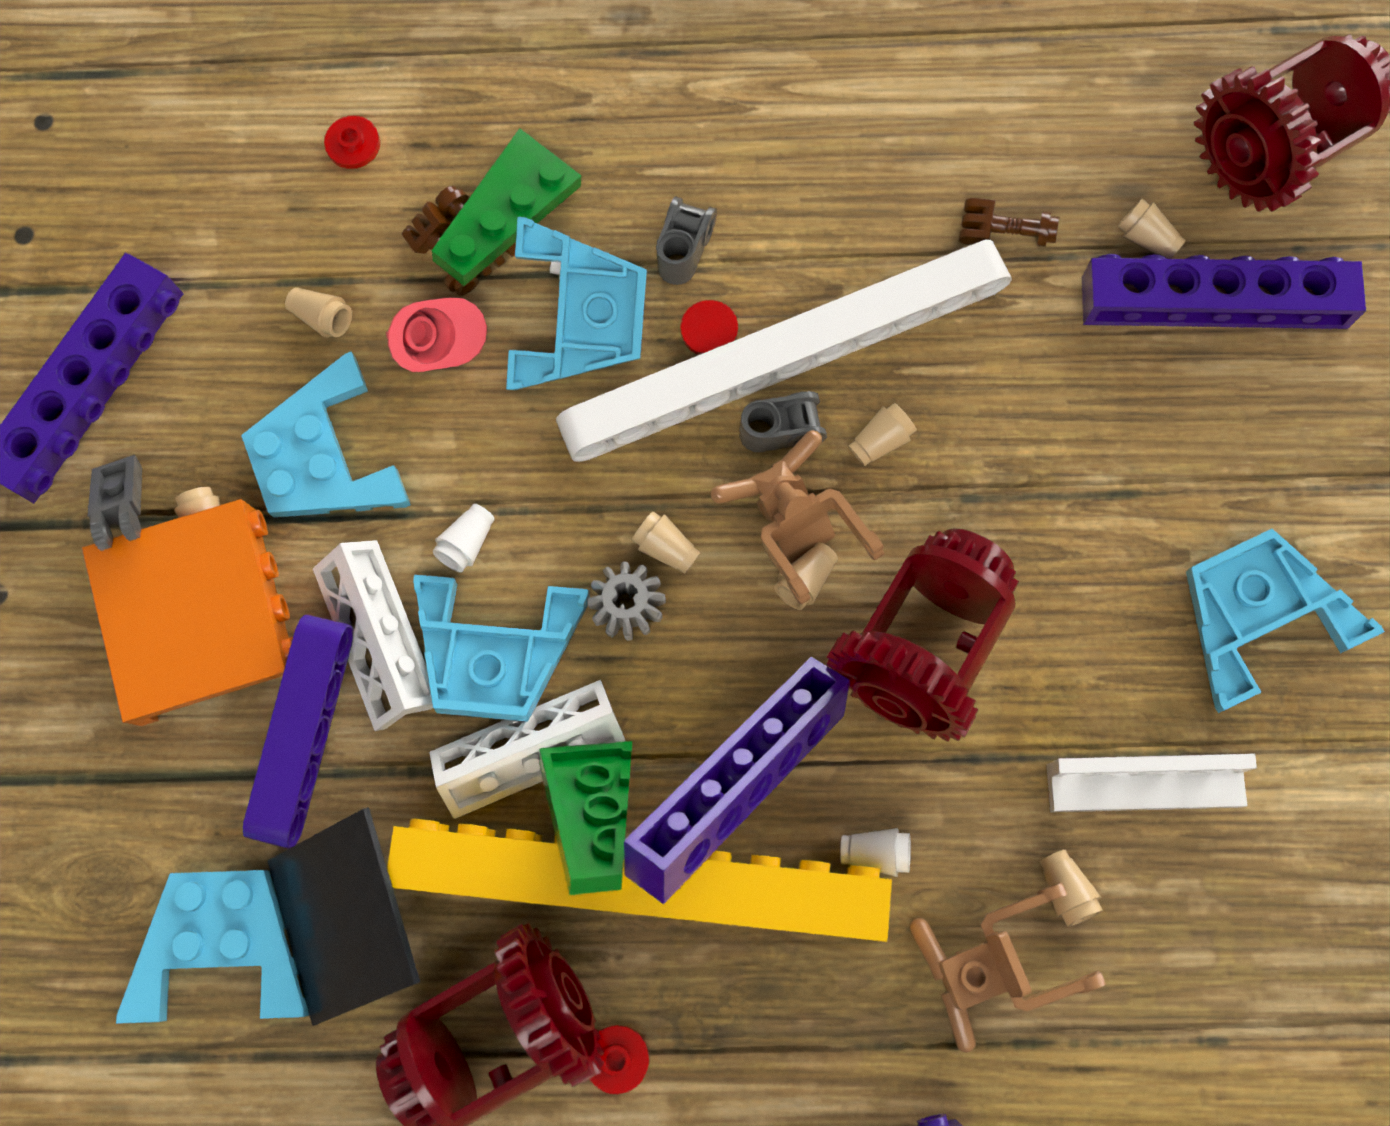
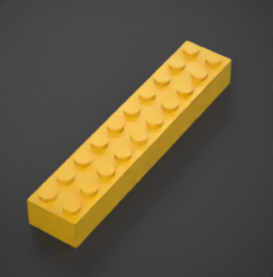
(718, 892)

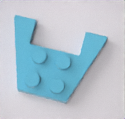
(597, 309)
(300, 456)
(1255, 592)
(492, 667)
(209, 924)

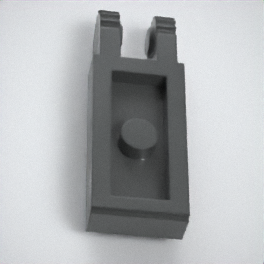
(115, 500)

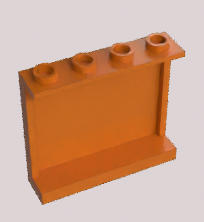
(189, 610)

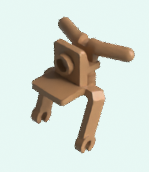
(794, 516)
(991, 969)

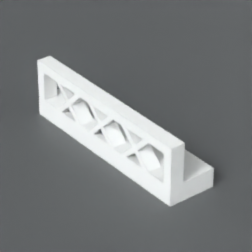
(380, 627)
(500, 772)
(1148, 782)

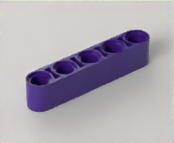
(298, 731)

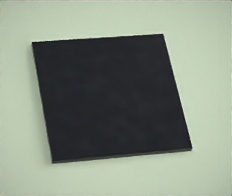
(342, 918)

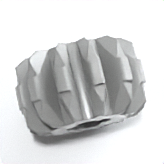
(608, 601)

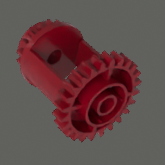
(1265, 133)
(904, 680)
(547, 1009)

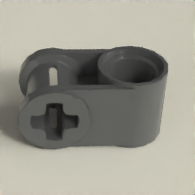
(685, 234)
(788, 418)

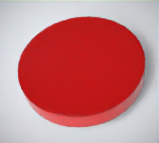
(352, 142)
(708, 326)
(624, 1060)

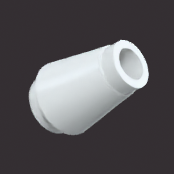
(463, 539)
(878, 849)

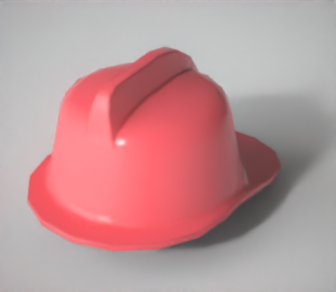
(436, 334)

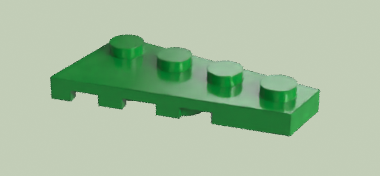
(521, 183)
(589, 811)

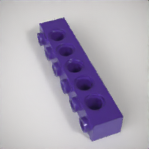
(1336, 285)
(78, 355)
(734, 780)

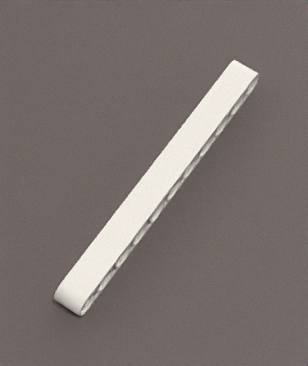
(782, 351)

